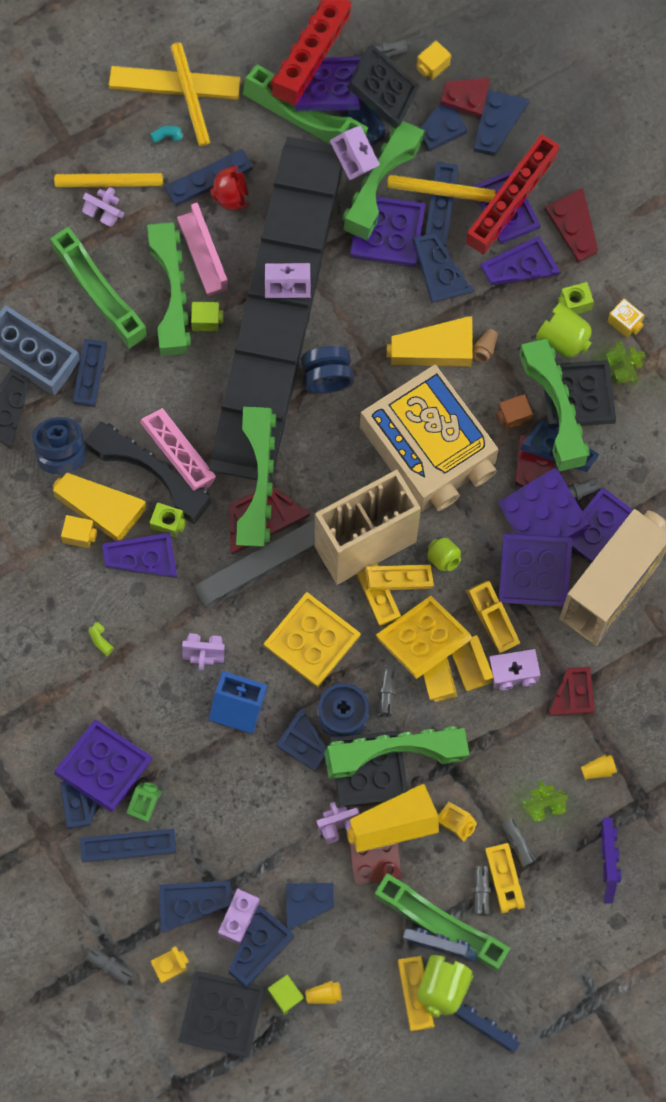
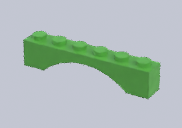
(319, 124)
(401, 147)
(83, 269)
(171, 330)
(540, 364)
(252, 525)
(442, 746)
(436, 921)

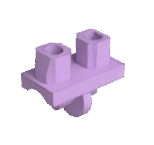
(110, 214)
(203, 652)
(334, 820)

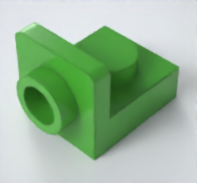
(144, 801)

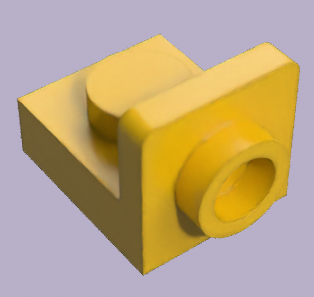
(457, 821)
(170, 964)

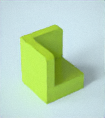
(285, 994)

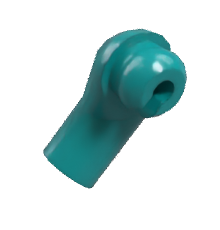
(166, 130)

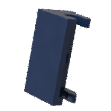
(368, 118)

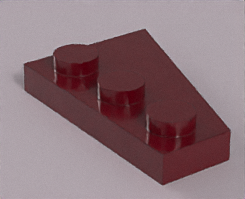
(574, 224)

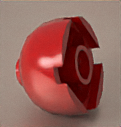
(230, 189)

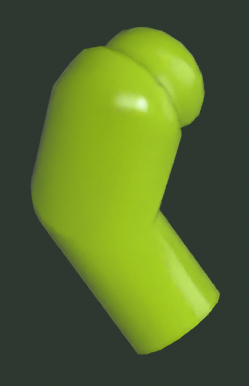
(95, 631)

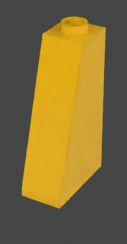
(439, 344)
(108, 508)
(395, 821)

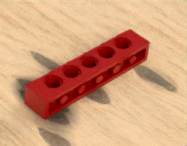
(310, 50)
(512, 194)

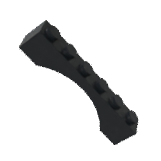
(111, 446)

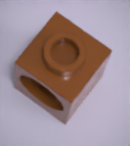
(514, 412)

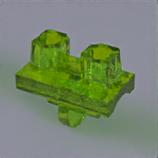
(619, 354)
(536, 805)

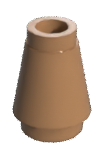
(485, 346)

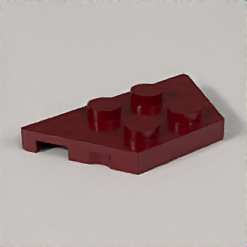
(283, 515)

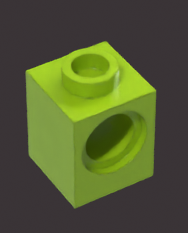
(578, 291)
(206, 316)
(162, 512)

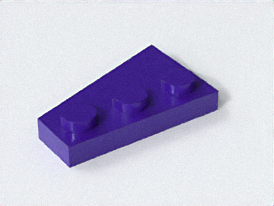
(521, 263)
(142, 555)
(611, 855)

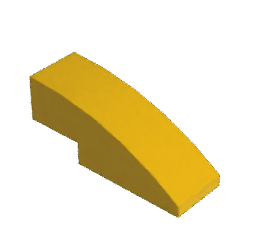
(493, 616)

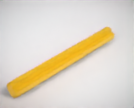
(190, 94)
(108, 180)
(440, 188)

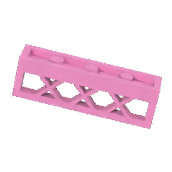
(203, 251)
(178, 450)

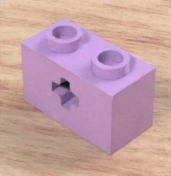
(354, 152)
(287, 280)
(522, 661)
(238, 917)

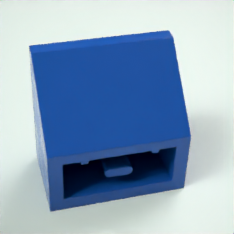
(238, 702)

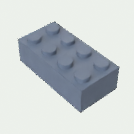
(35, 352)

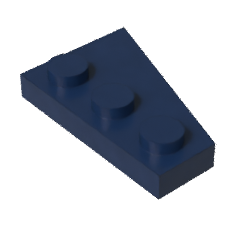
(498, 118)
(438, 269)
(542, 442)
(191, 901)
(260, 946)

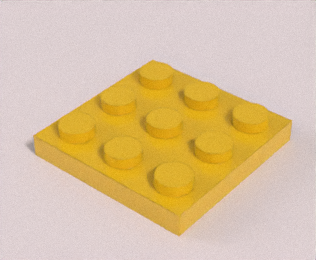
(423, 637)
(312, 639)

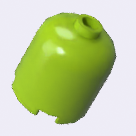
(566, 332)
(443, 986)

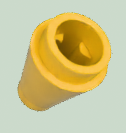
(599, 768)
(324, 994)

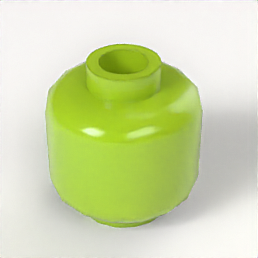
(444, 554)

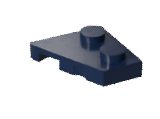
(442, 127)
(303, 742)
(77, 807)
(307, 901)

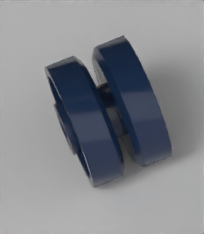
(327, 369)
(59, 445)
(338, 698)

